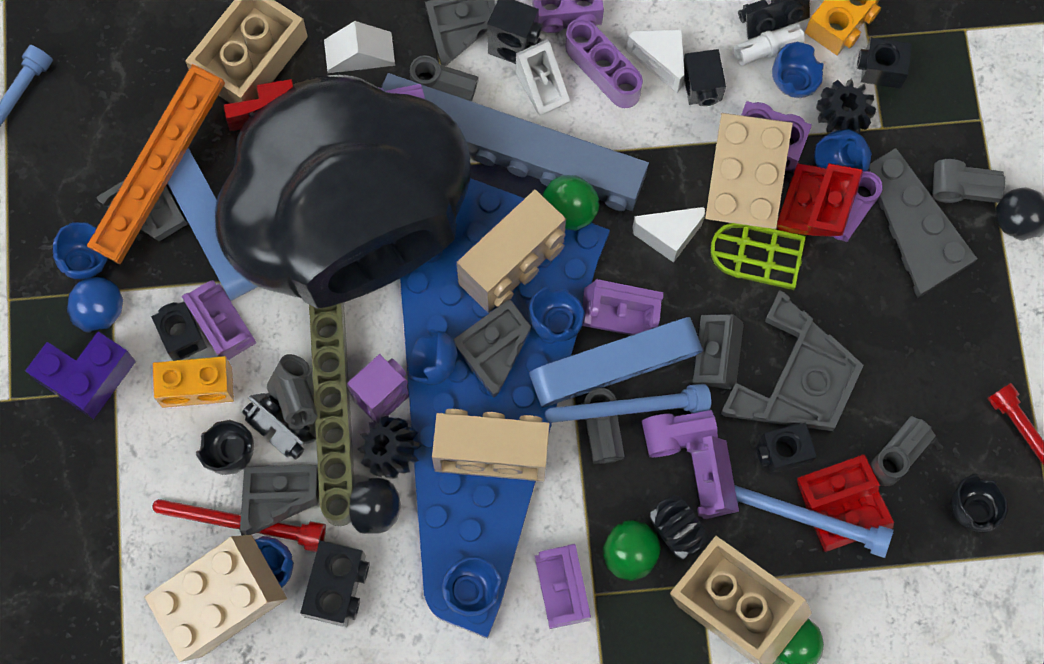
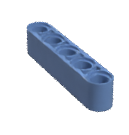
(199, 209)
(615, 362)

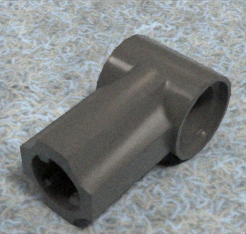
(444, 78)
(957, 182)
(291, 390)
(604, 431)
(902, 450)

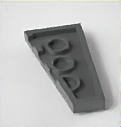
(924, 234)

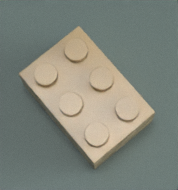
(249, 46)
(748, 170)
(512, 251)
(490, 445)
(215, 597)
(741, 602)

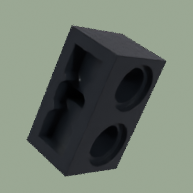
(512, 29)
(324, 582)

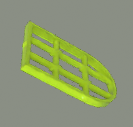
(769, 247)

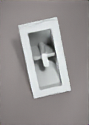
(359, 48)
(660, 53)
(541, 77)
(669, 230)

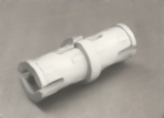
(768, 44)

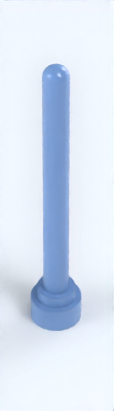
(34, 63)
(693, 399)
(875, 539)

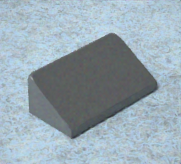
(721, 347)

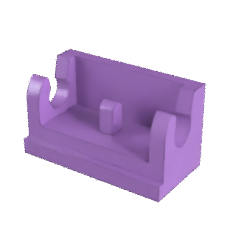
(621, 307)
(219, 320)
(713, 477)
(562, 586)

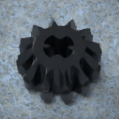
(836, 98)
(389, 447)
(678, 527)

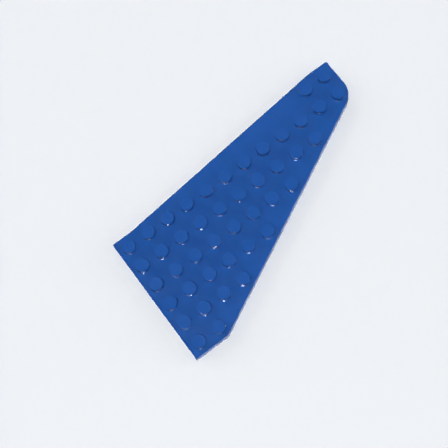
(470, 512)

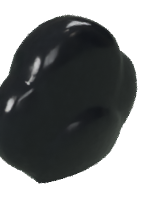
(341, 190)

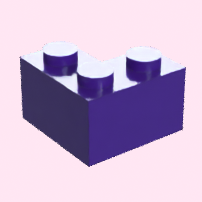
(84, 381)

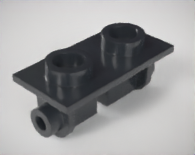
(765, 17)
(268, 415)

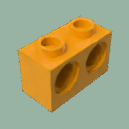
(844, 14)
(193, 382)

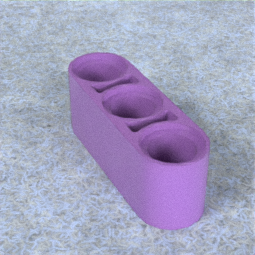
(601, 48)

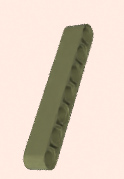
(335, 417)

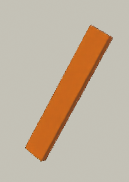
(156, 164)

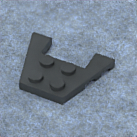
(812, 382)

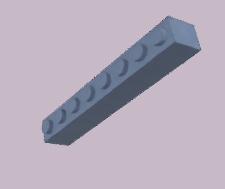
(538, 150)

